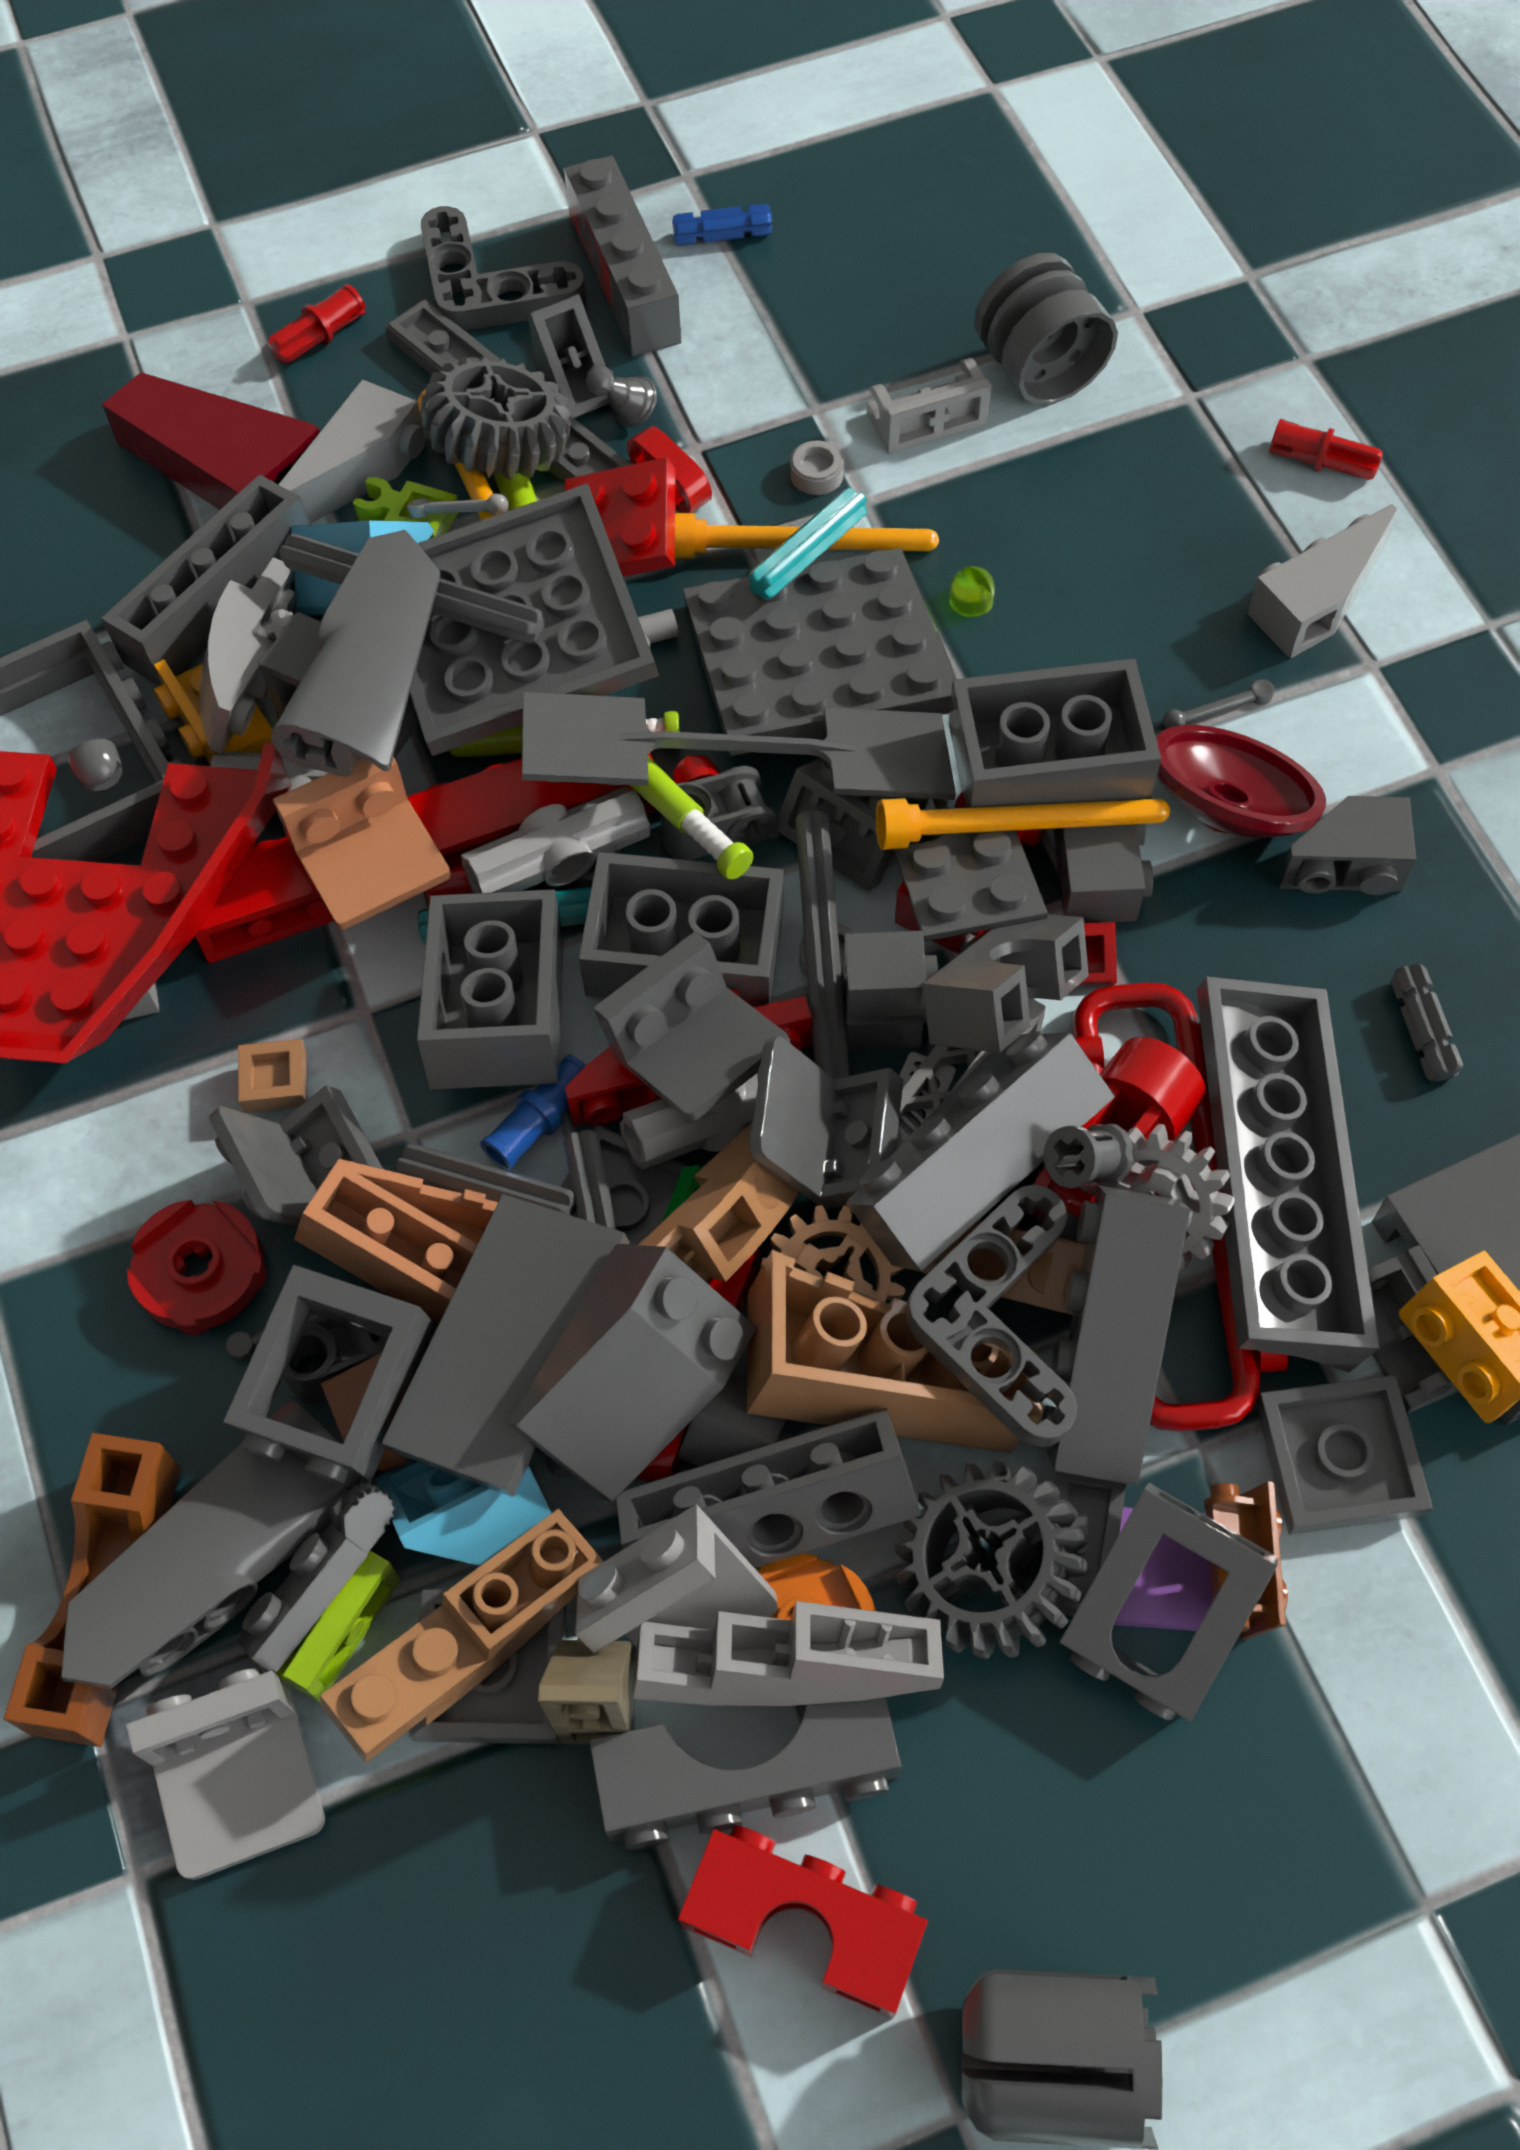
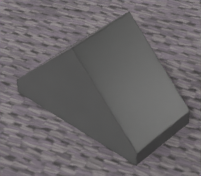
(566, 352)

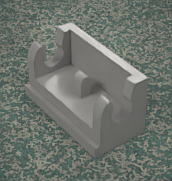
(931, 411)

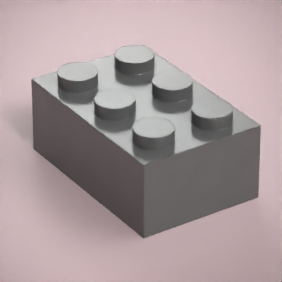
(1054, 736)
(653, 903)
(492, 990)

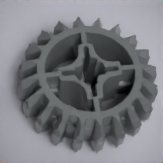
(495, 417)
(1015, 1548)

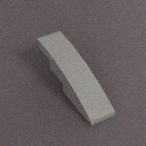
(806, 1660)

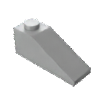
(367, 437)

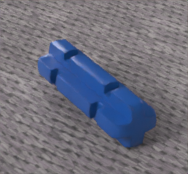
(722, 224)

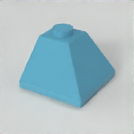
(456, 1516)

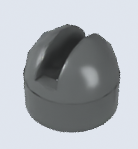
(96, 764)

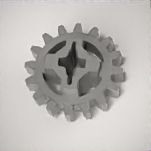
(1171, 1180)

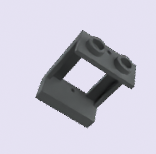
(1187, 1683)

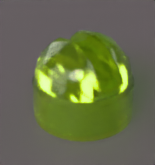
(966, 594)

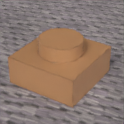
(272, 1075)

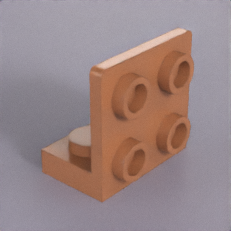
(360, 841)

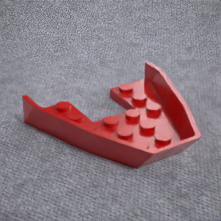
(96, 935)

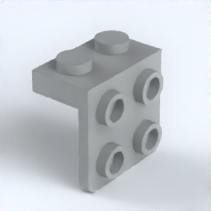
(670, 1578)
(230, 1772)

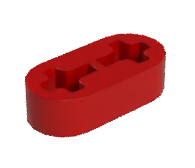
(691, 483)

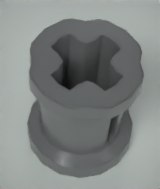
(1084, 1155)

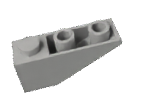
(1312, 592)

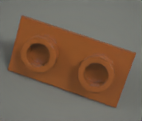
(1258, 1520)

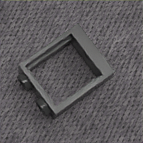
(310, 1292)

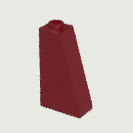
(205, 438)

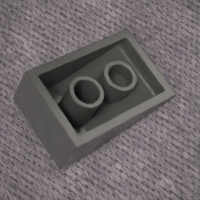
(631, 1368)

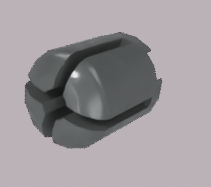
(1061, 2059)

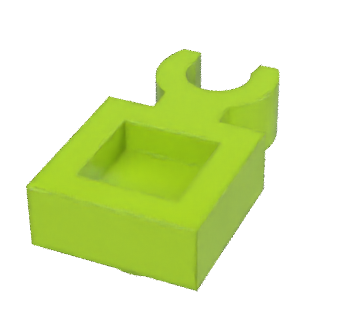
(392, 504)

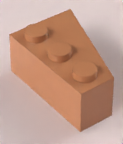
(396, 1232)

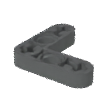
(483, 290)
(977, 1325)

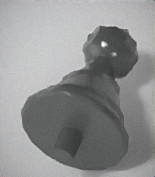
(629, 397)

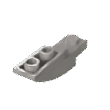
(234, 648)

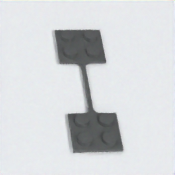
(610, 744)
(969, 880)

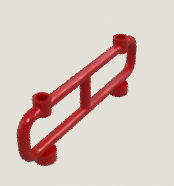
(1244, 1363)

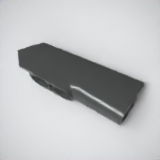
(364, 661)
(197, 1563)

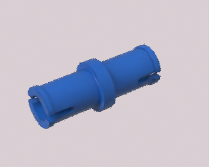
(536, 1114)

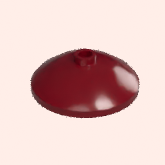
(1237, 782)

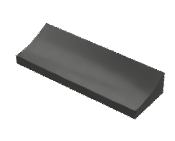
(1286, 1144)

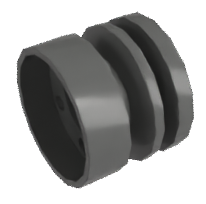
(1045, 328)

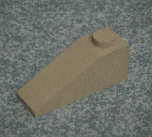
(588, 1691)

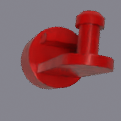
(1150, 1088)

